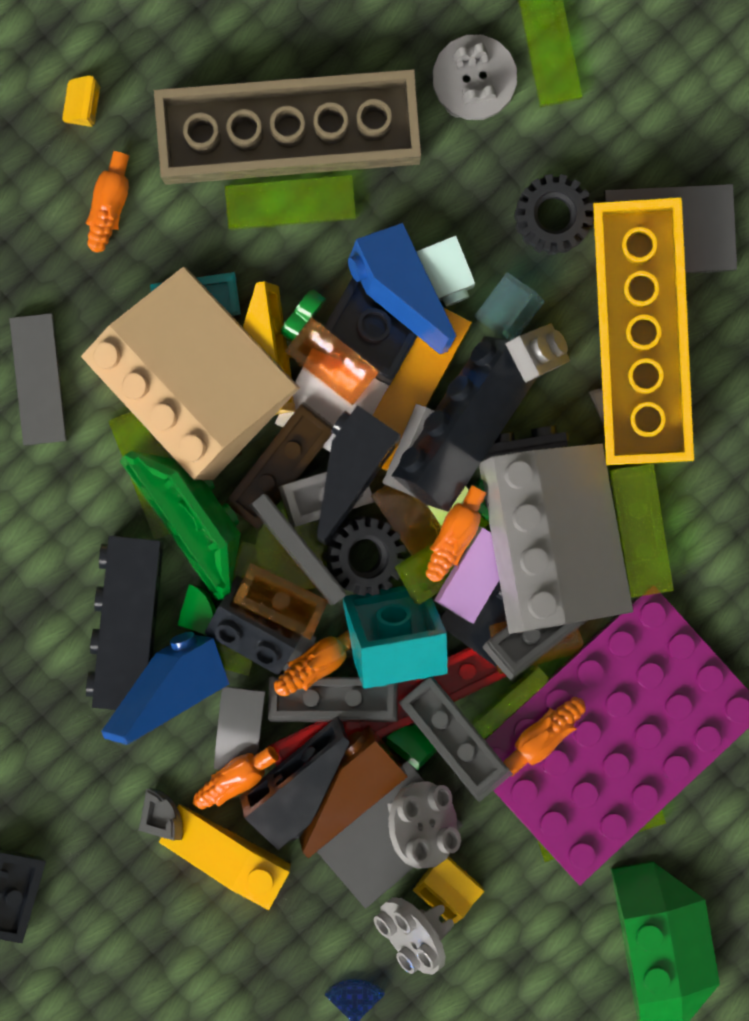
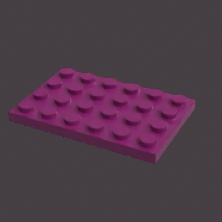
(649, 727)

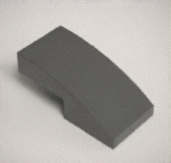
(238, 724)

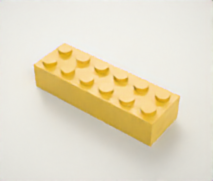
(643, 331)

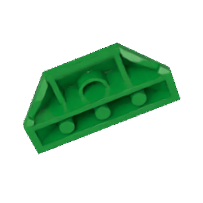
(191, 515)
(664, 942)

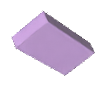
(472, 580)

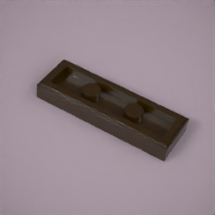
(281, 461)

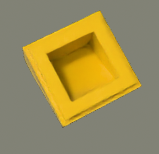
(81, 101)

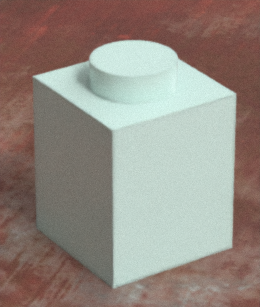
(447, 270)

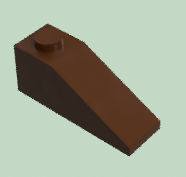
(361, 780)

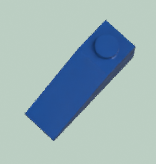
(399, 283)
(168, 686)

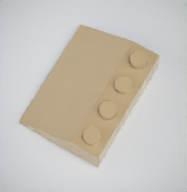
(190, 374)

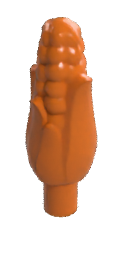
(107, 202)
(455, 534)
(315, 663)
(545, 735)
(235, 778)

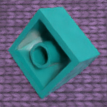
(395, 637)

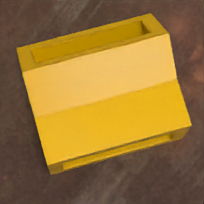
(450, 887)

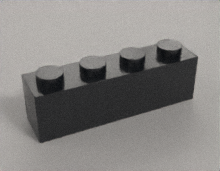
(463, 425)
(127, 617)

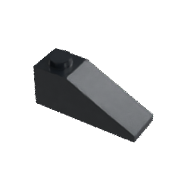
(355, 458)
(294, 789)

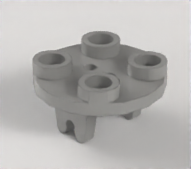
(479, 96)
(409, 827)
(414, 934)

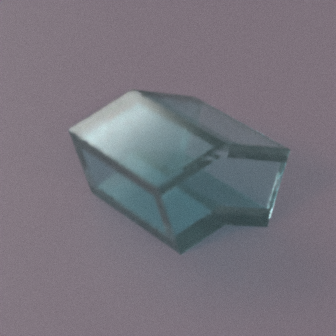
(509, 307)

